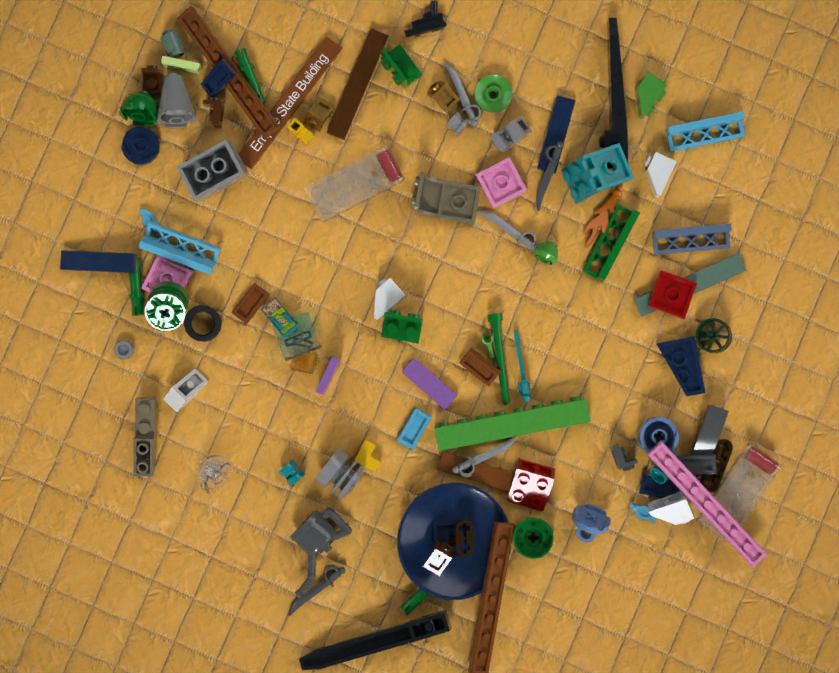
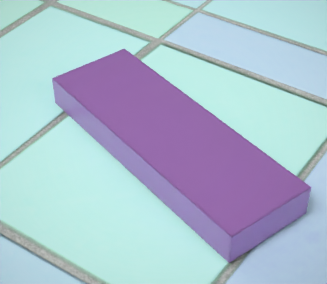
(429, 383)

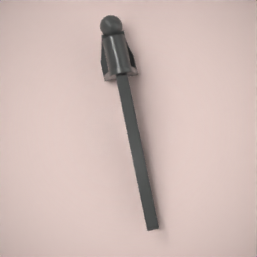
(549, 171)
(319, 587)

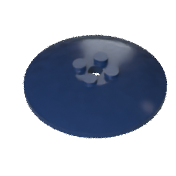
(433, 518)

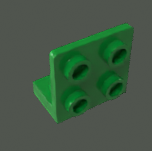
(401, 66)
(402, 327)

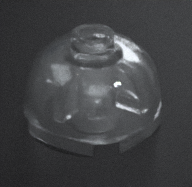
(213, 472)

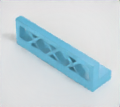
(715, 122)
(177, 253)

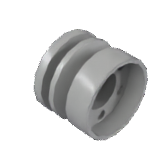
(339, 474)

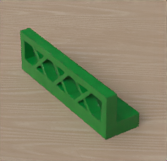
(615, 249)

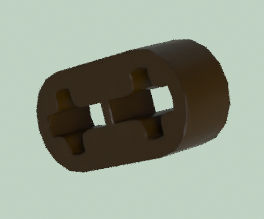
(468, 537)

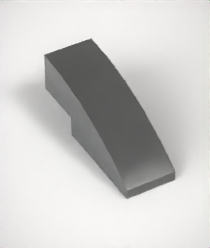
(709, 431)

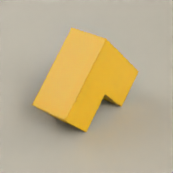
(300, 131)
(364, 456)

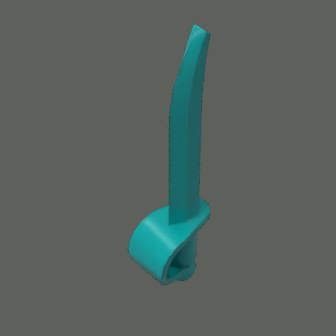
(523, 385)

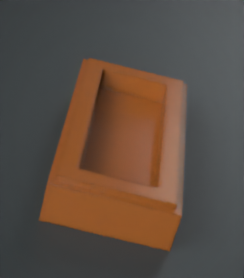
(250, 303)
(480, 367)

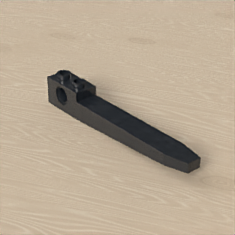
(617, 110)
(377, 641)

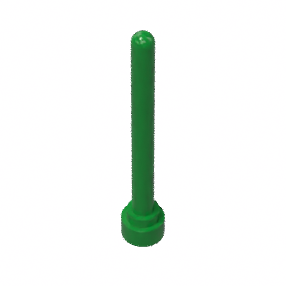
(495, 322)

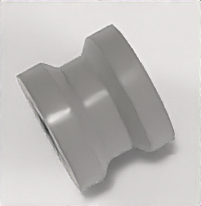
(457, 124)

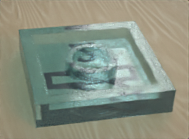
(301, 340)

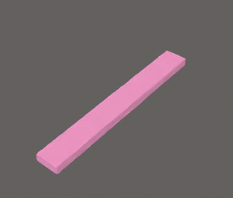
(706, 504)

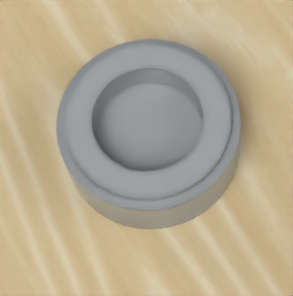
(124, 349)

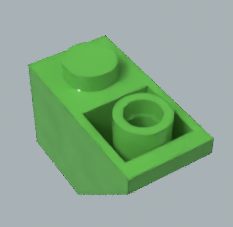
(647, 93)

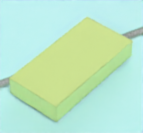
(182, 65)

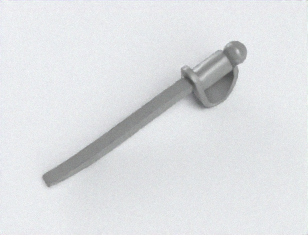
(463, 97)
(510, 230)
(481, 457)

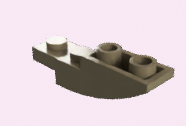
(145, 436)

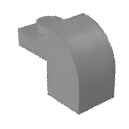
(511, 134)

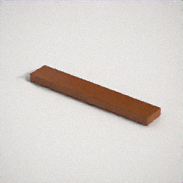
(483, 473)

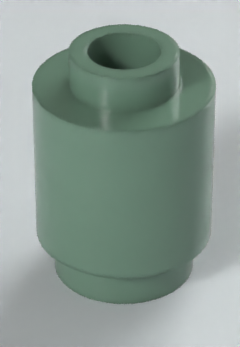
(172, 44)

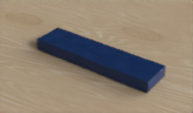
(557, 128)
(98, 261)

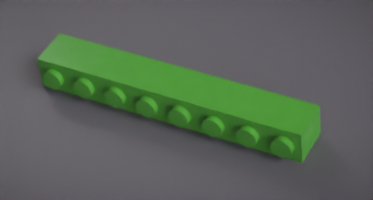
(512, 424)

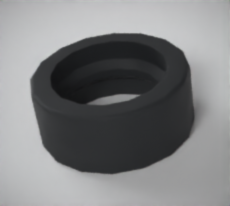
(188, 323)

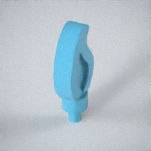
(146, 217)
(642, 512)

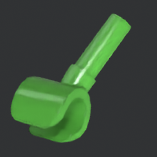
(488, 341)

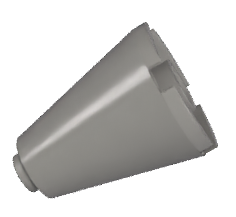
(175, 105)

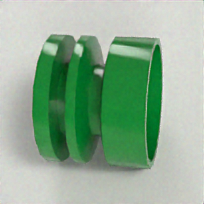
(166, 296)
(541, 546)

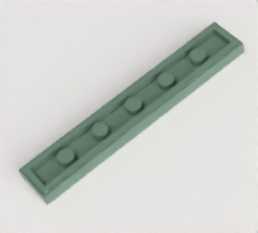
(704, 278)

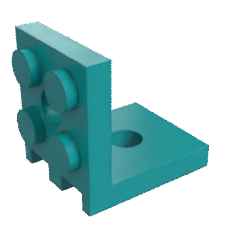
(590, 172)

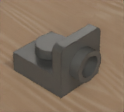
(619, 457)

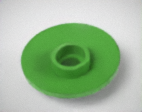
(495, 84)

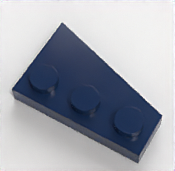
(684, 363)

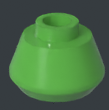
(546, 252)

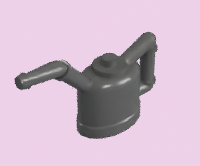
(316, 536)

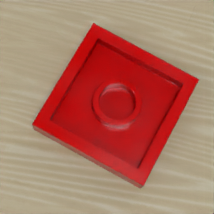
(672, 294)

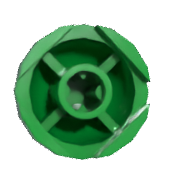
(140, 108)

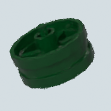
(713, 335)

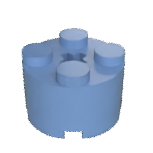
(651, 426)

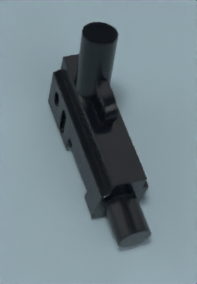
(430, 23)

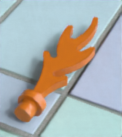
(603, 218)

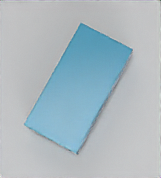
(414, 428)

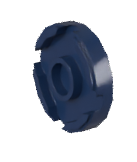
(140, 146)

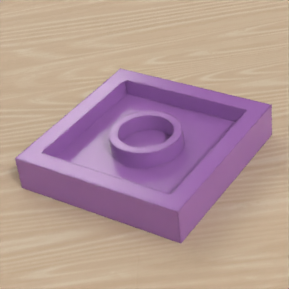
(328, 376)

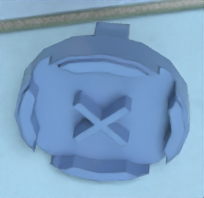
(591, 520)

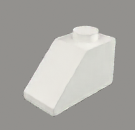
(658, 172)
(386, 297)
(185, 390)
(672, 508)

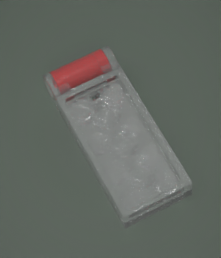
(354, 184)
(738, 490)

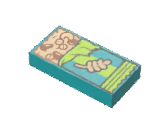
(279, 317)

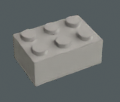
(212, 170)

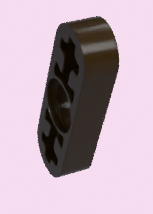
(727, 454)

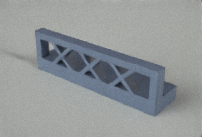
(689, 232)

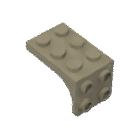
(445, 199)

